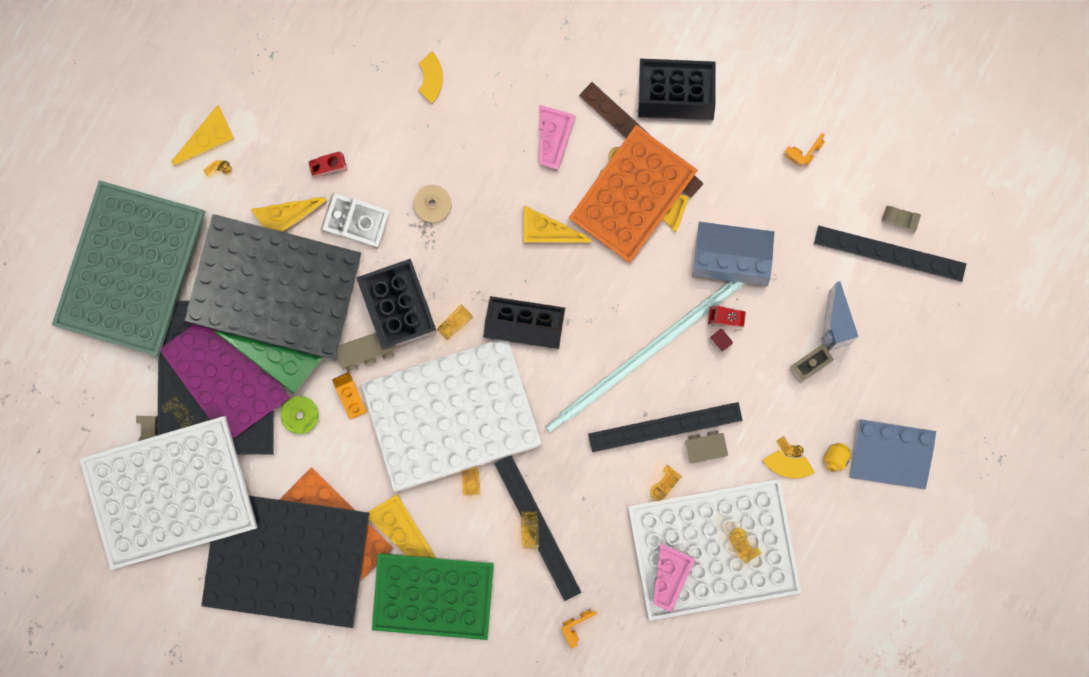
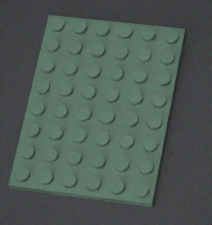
(128, 268)

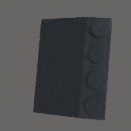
(677, 89)
(396, 304)

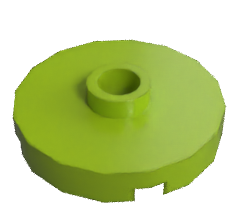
(290, 410)

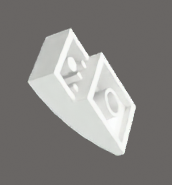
(354, 220)

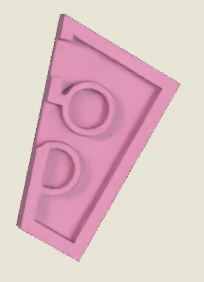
(554, 135)
(671, 576)

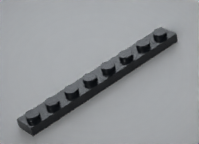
(890, 253)
(665, 427)
(547, 545)

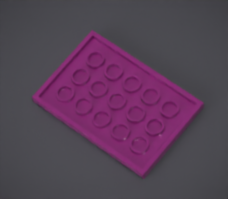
(223, 379)

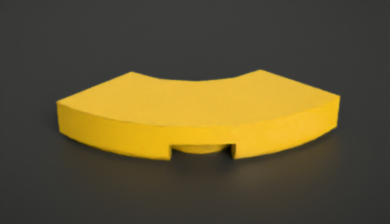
(432, 77)
(787, 466)

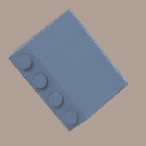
(733, 253)
(838, 324)
(892, 454)

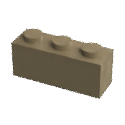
(362, 351)

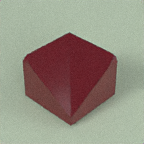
(721, 339)

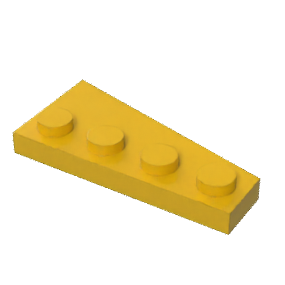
(400, 528)

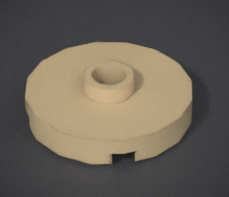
(428, 213)

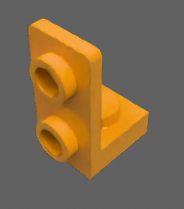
(795, 154)
(349, 395)
(571, 636)

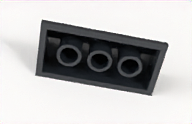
(524, 322)

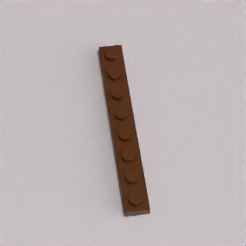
(622, 122)

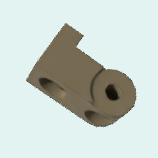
(901, 218)
(148, 426)

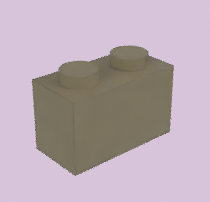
(811, 363)
(706, 447)

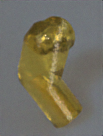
(218, 165)
(790, 450)

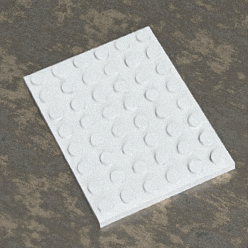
(451, 414)
(168, 493)
(701, 529)

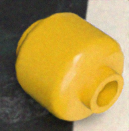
(837, 457)

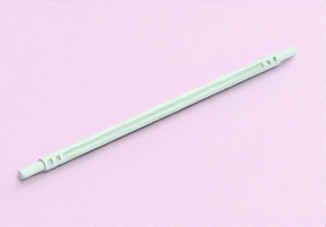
(644, 354)

